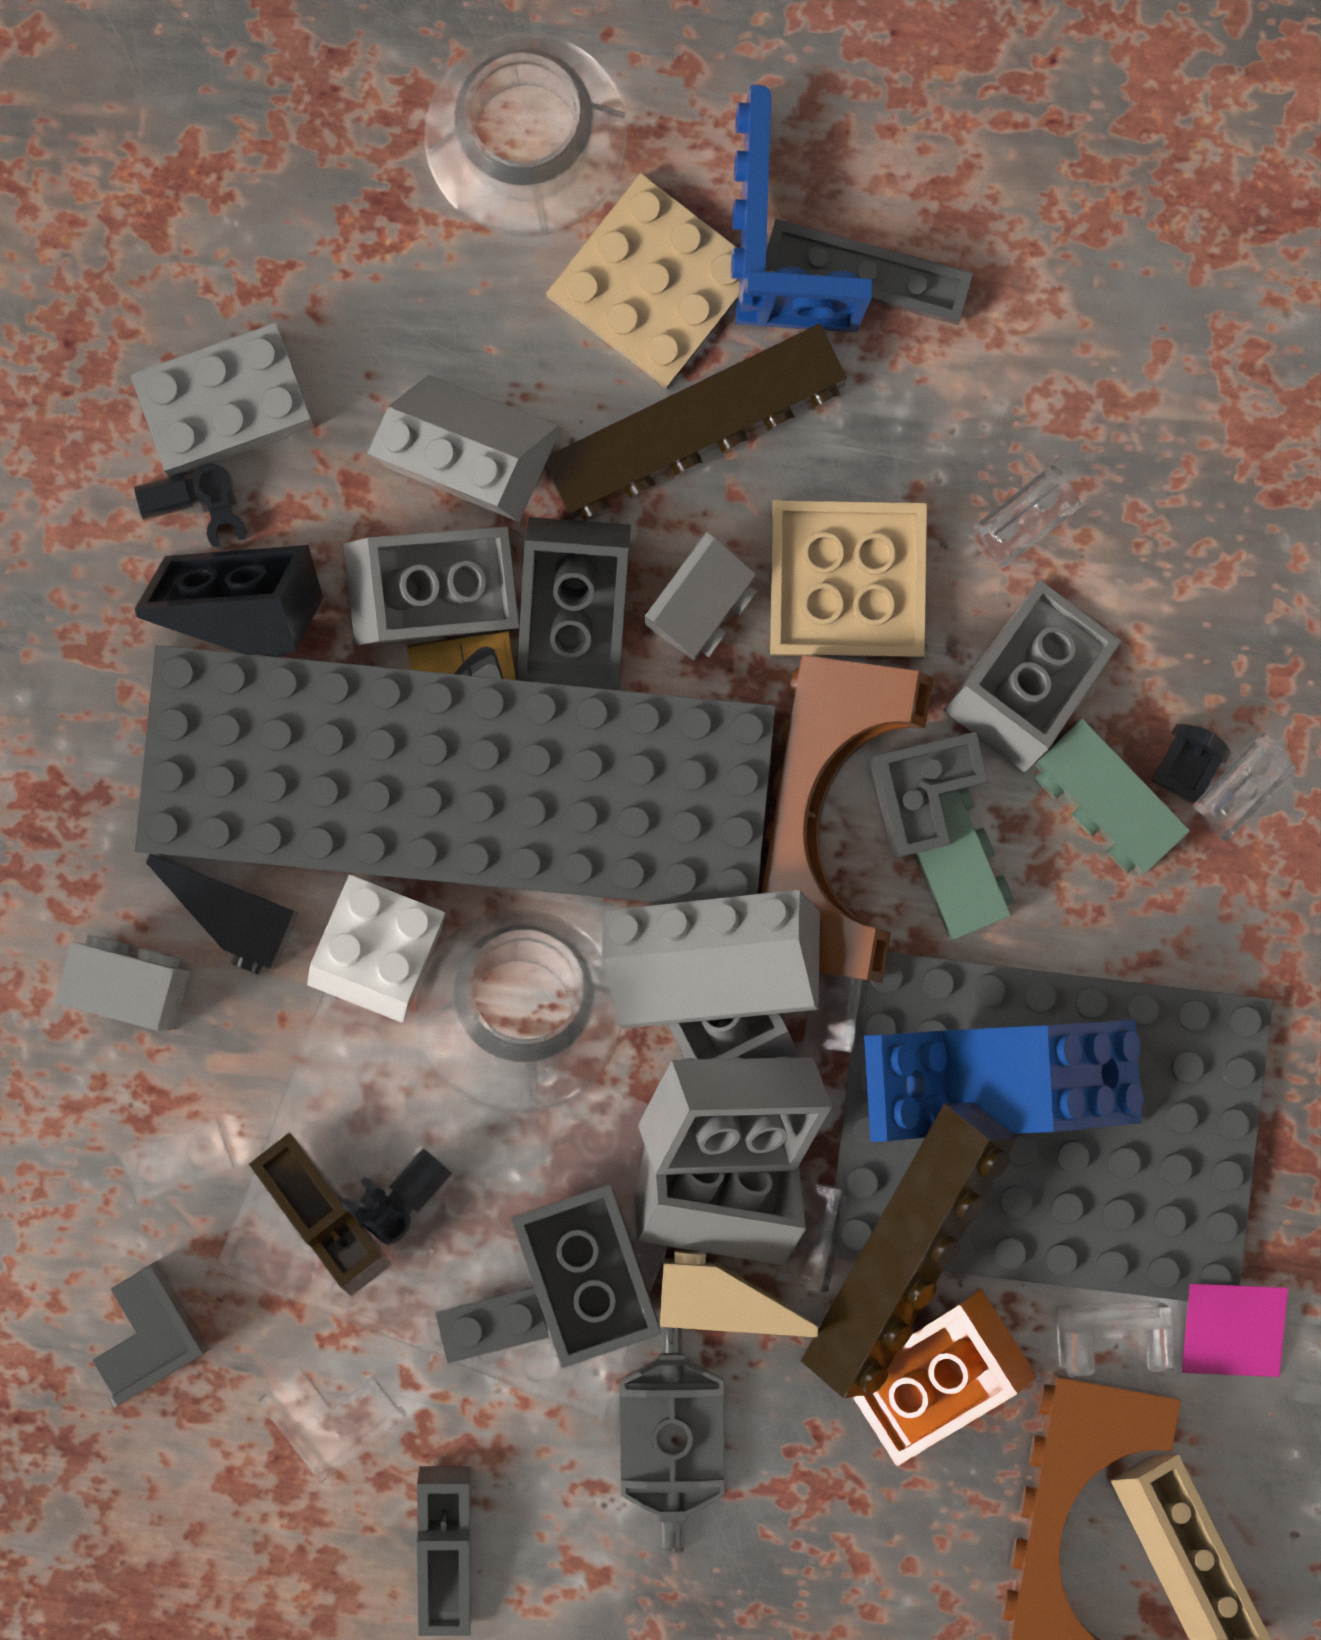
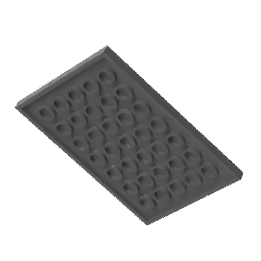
(1091, 1206)

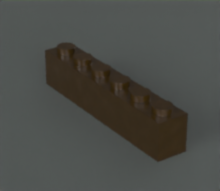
(695, 422)
(909, 1249)

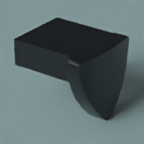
(1191, 762)

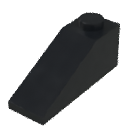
(234, 918)

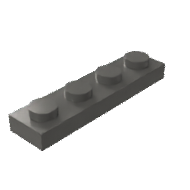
(896, 277)

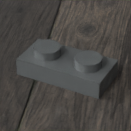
(491, 1324)

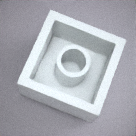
(375, 948)

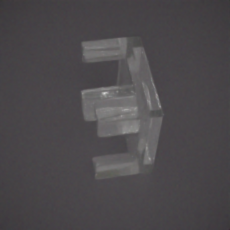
(1147, 1319)

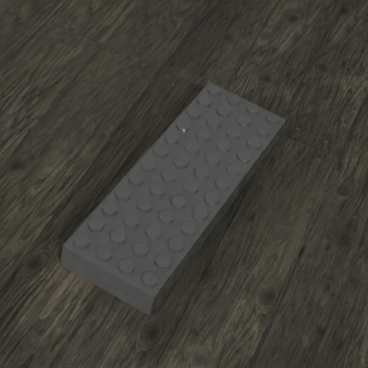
(453, 777)

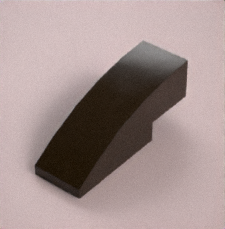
(318, 1214)

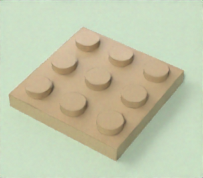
(650, 281)
(848, 579)

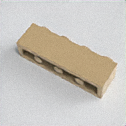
(1187, 1551)

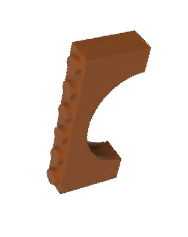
(833, 716)
(1082, 1433)

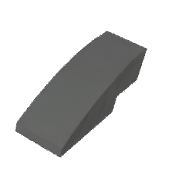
(444, 1550)

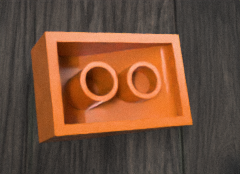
(946, 1378)

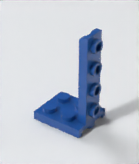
(788, 295)

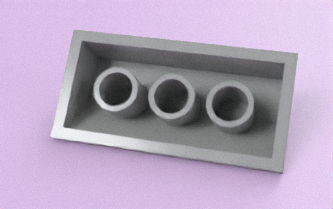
(712, 959)

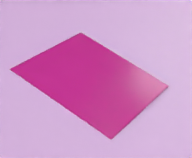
(1234, 1330)

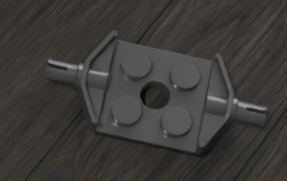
(664, 1394)

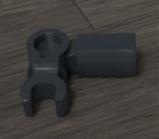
(175, 493)
(389, 1215)

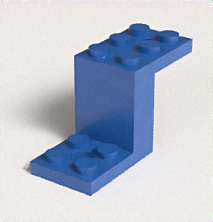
(1018, 1075)

